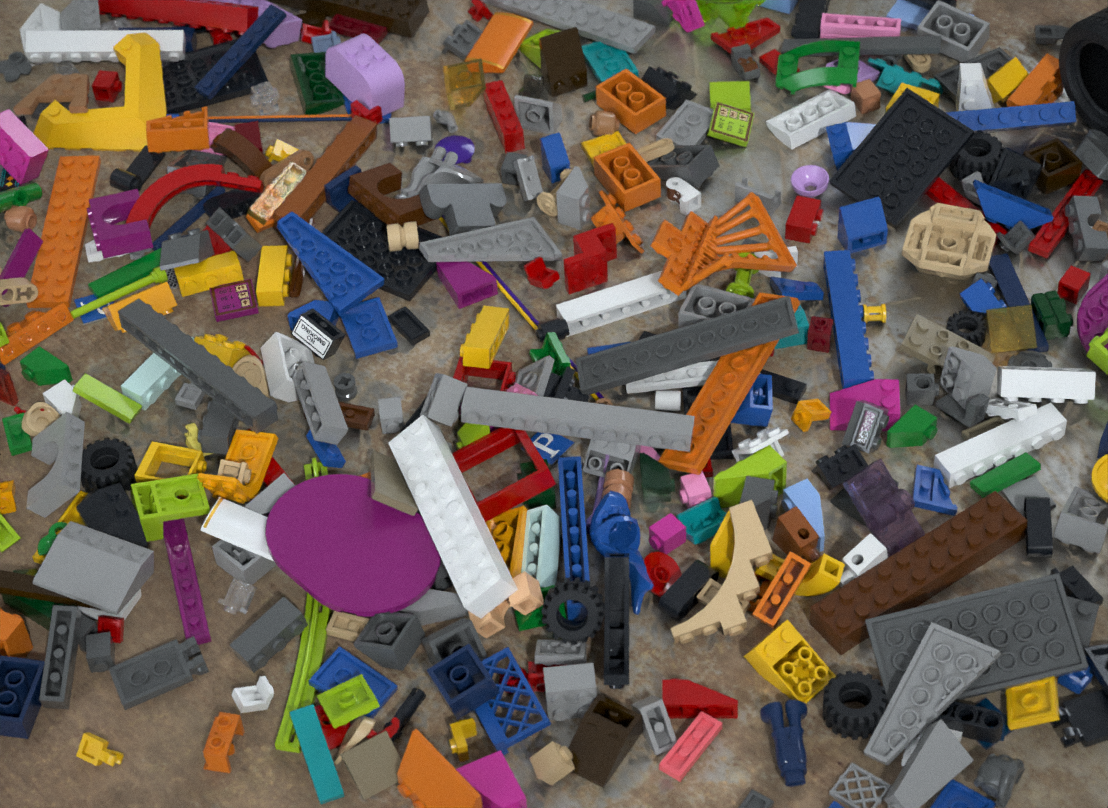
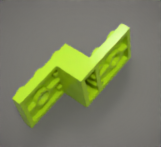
(158, 503)

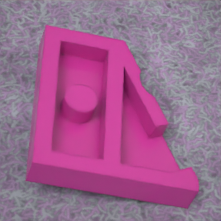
(686, 13)

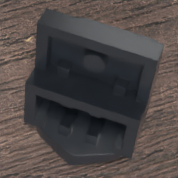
(563, 388)

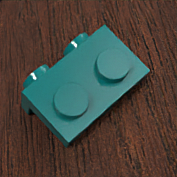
(702, 520)

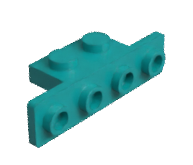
(895, 75)

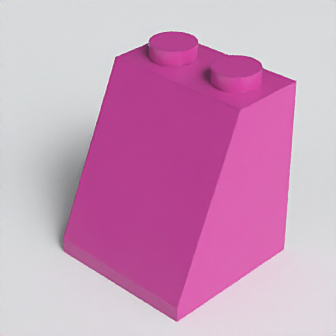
(494, 782)

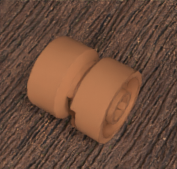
(621, 482)

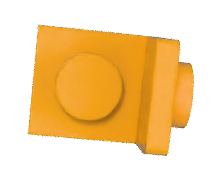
(809, 411)
(7, 500)

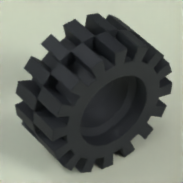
(971, 322)

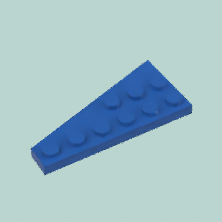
(336, 272)

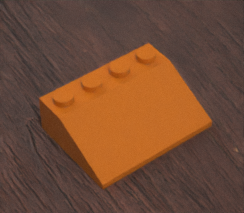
(431, 779)

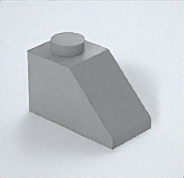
(655, 724)

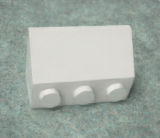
(41, 19)
(281, 359)

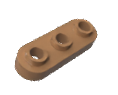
(297, 157)

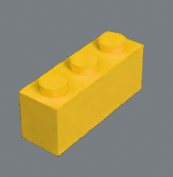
(208, 273)
(273, 275)

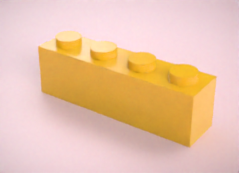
(485, 337)

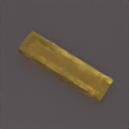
(275, 194)

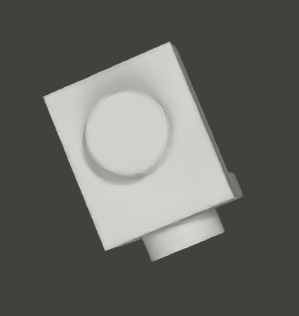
(254, 697)

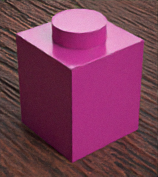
(667, 534)

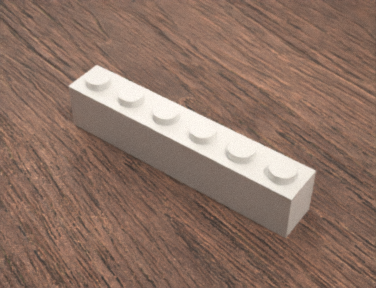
(615, 303)
(999, 445)

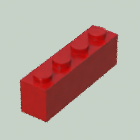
(504, 116)

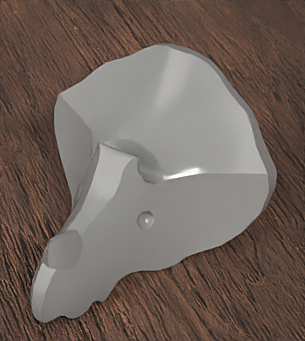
(437, 171)

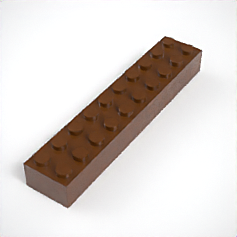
(918, 570)

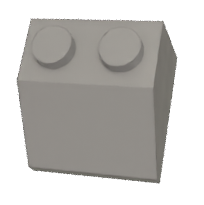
(411, 129)
(573, 200)

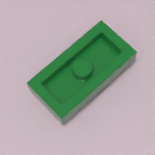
(17, 439)

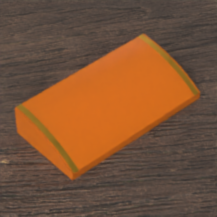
(500, 41)

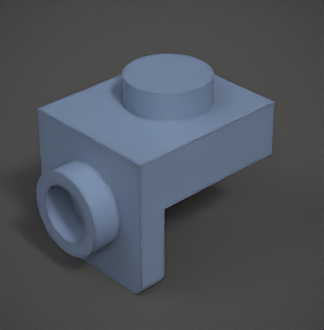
(323, 42)

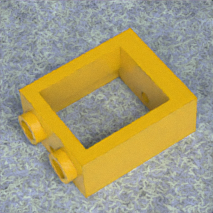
(172, 454)

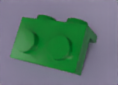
(554, 348)

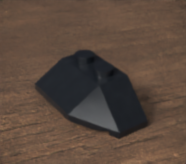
(112, 513)

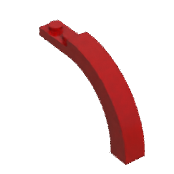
(184, 179)

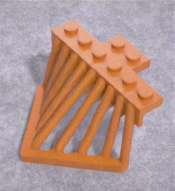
(694, 247)

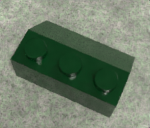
(36, 610)

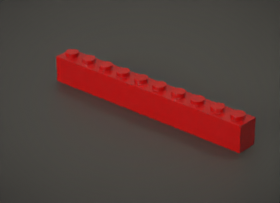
(193, 12)

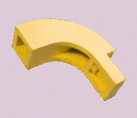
(821, 578)

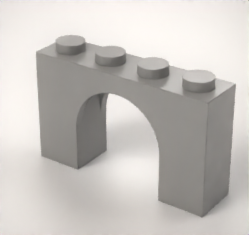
(64, 445)

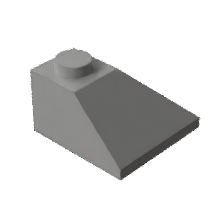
(538, 114)

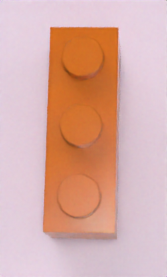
(782, 590)

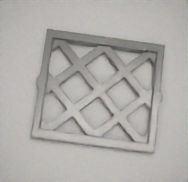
(867, 776)

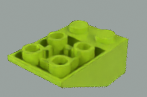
(762, 464)

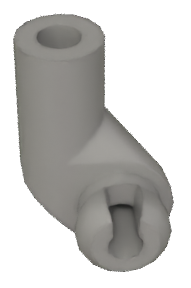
(446, 118)

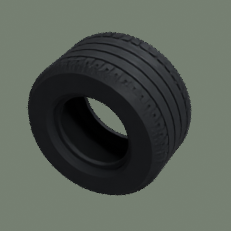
(1085, 68)

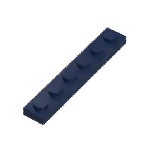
(240, 52)

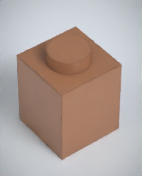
(866, 96)

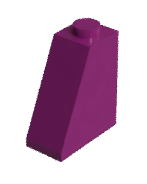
(466, 282)

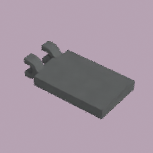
(157, 671)

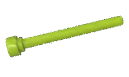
(155, 276)

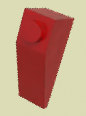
(687, 699)

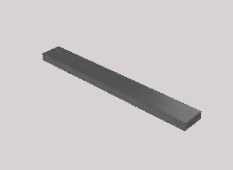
(877, 45)

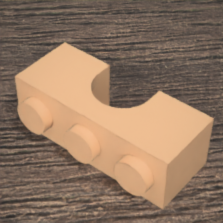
(524, 600)

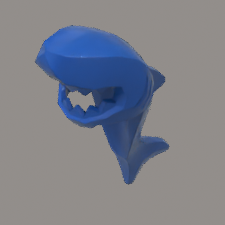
(614, 533)

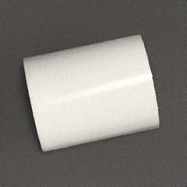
(668, 400)

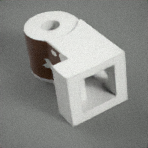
(683, 194)

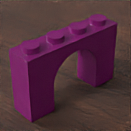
(112, 238)

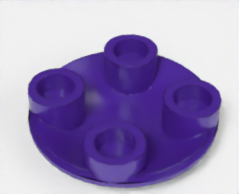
(460, 145)

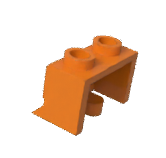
(219, 742)

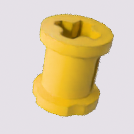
(881, 310)

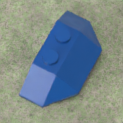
(1008, 208)

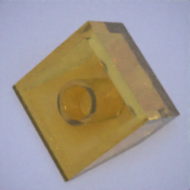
(464, 83)

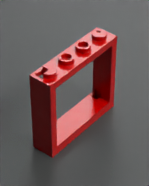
(517, 492)

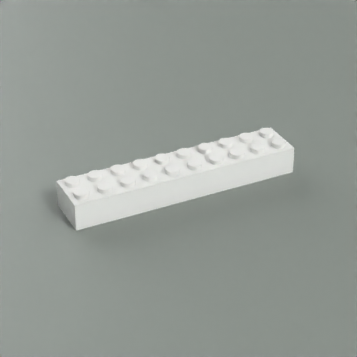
(452, 517)

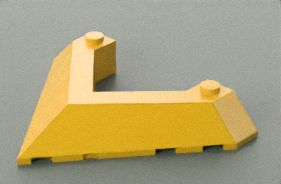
(115, 126)

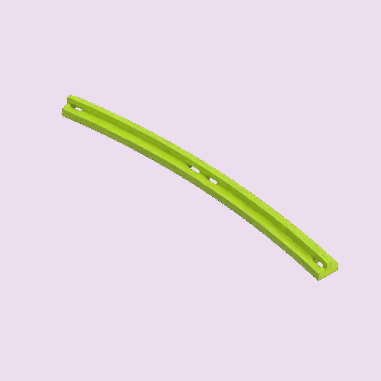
(310, 653)

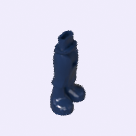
(788, 741)

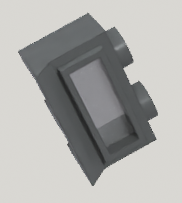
(866, 426)

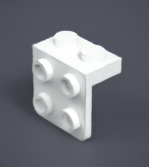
(764, 438)

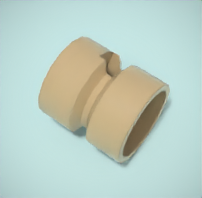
(403, 236)

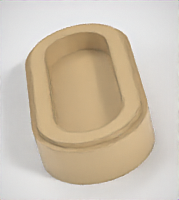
(656, 149)

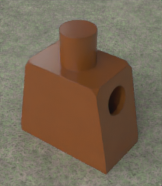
(796, 535)

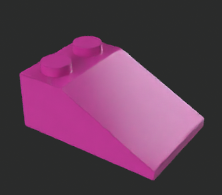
(878, 391)

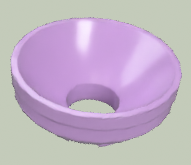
(809, 176)

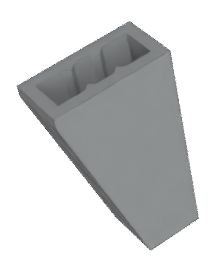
(929, 768)

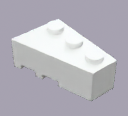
(972, 89)

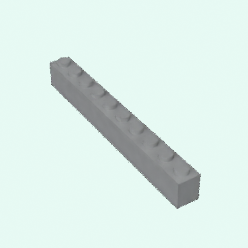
(577, 419)

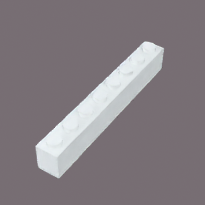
(96, 45)

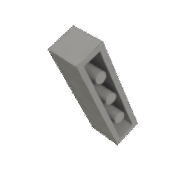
(319, 403)

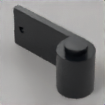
(137, 172)

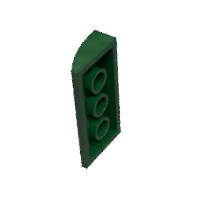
(313, 87)

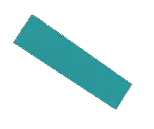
(316, 754)

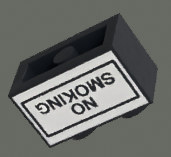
(318, 334)

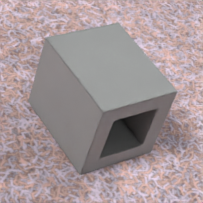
(391, 415)

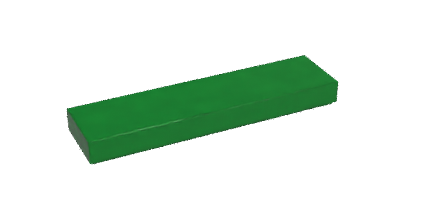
(126, 275)

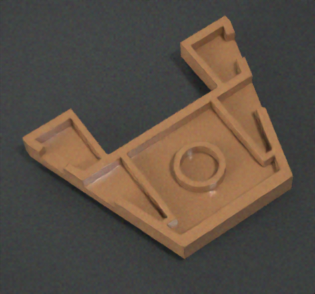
(58, 87)

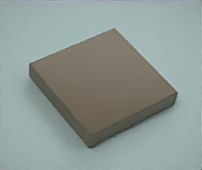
(373, 764)

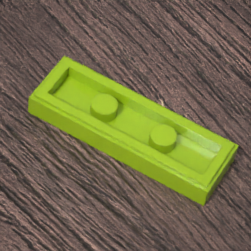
(107, 398)

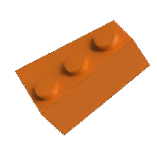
(1040, 86)
(179, 133)

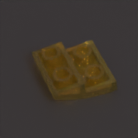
(1011, 329)

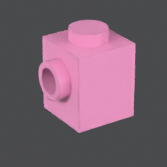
(694, 489)

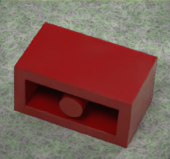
(803, 219)

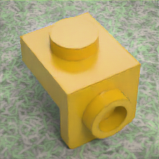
(279, 151)
(460, 731)

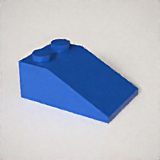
(845, 139)

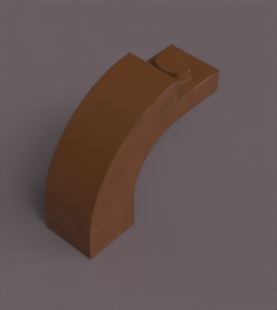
(241, 151)

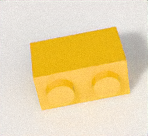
(1006, 80)

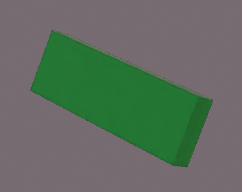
(1005, 475)

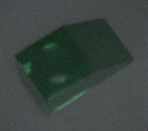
(655, 480)

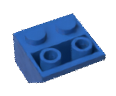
(862, 225)
(758, 403)

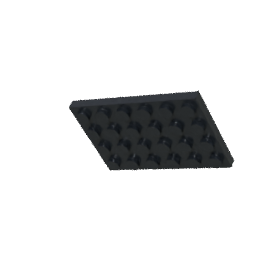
(184, 75)
(902, 156)
(367, 239)

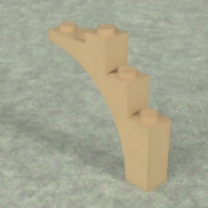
(741, 583)

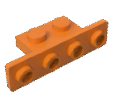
(612, 214)
(33, 330)

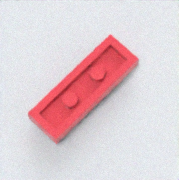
(690, 746)

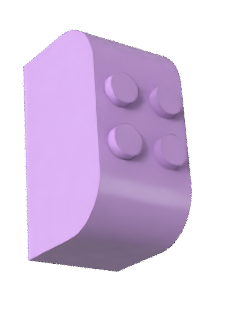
(366, 73)

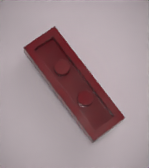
(353, 27)

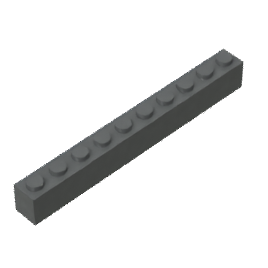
(199, 365)

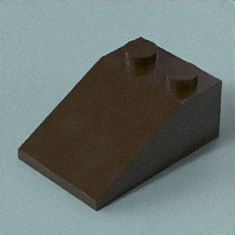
(563, 62)

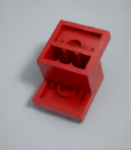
(590, 258)

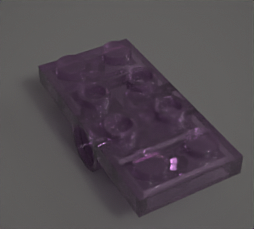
(884, 507)

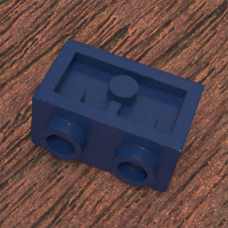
(337, 189)

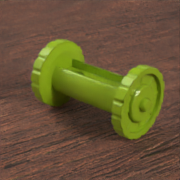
(742, 280)

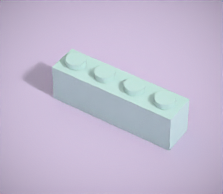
(149, 381)
(542, 545)

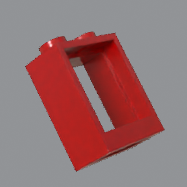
(498, 370)

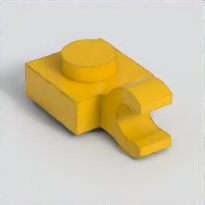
(95, 751)

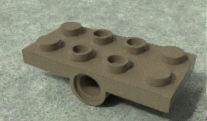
(931, 343)

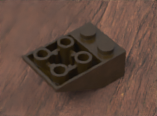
(604, 739)

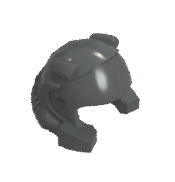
(998, 777)

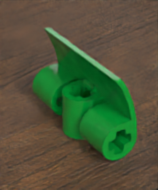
(19, 196)

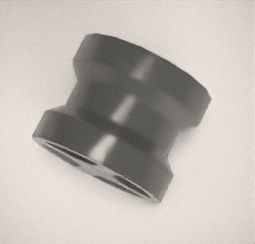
(345, 386)

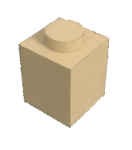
(552, 763)

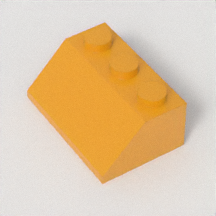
(158, 296)

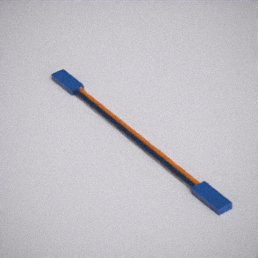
(284, 118)

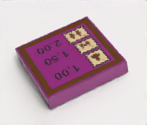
(234, 300)

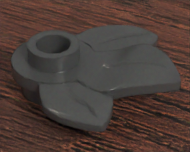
(15, 66)

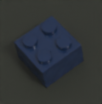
(463, 681)

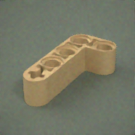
(19, 291)

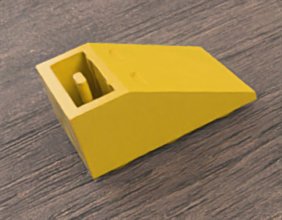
(790, 663)

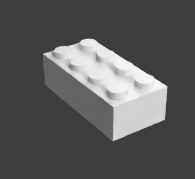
(1046, 382)

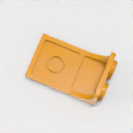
(247, 447)

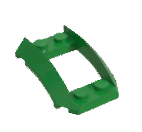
(823, 76)

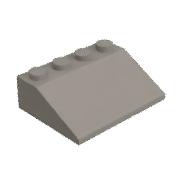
(95, 568)

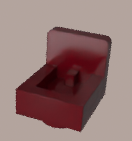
(819, 334)

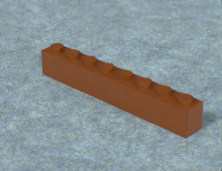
(338, 157)

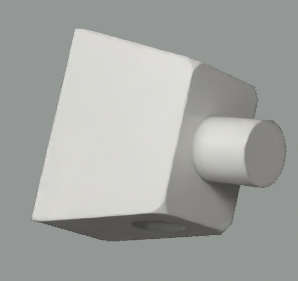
(862, 558)

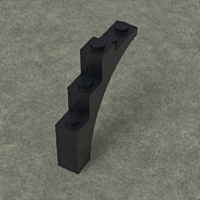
(616, 620)

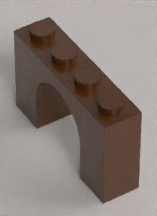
(373, 184)

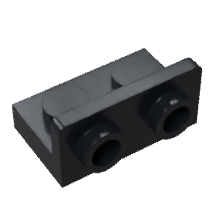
(840, 466)
(1077, 586)

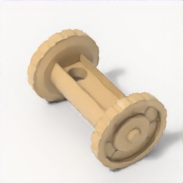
(548, 201)

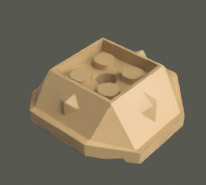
(949, 242)

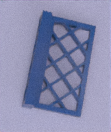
(487, 715)

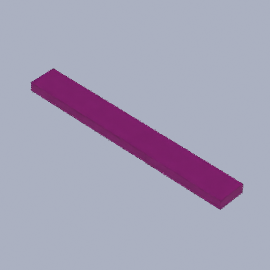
(185, 581)

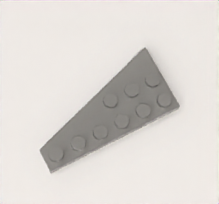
(504, 242)
(935, 677)

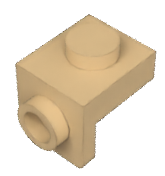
(234, 469)

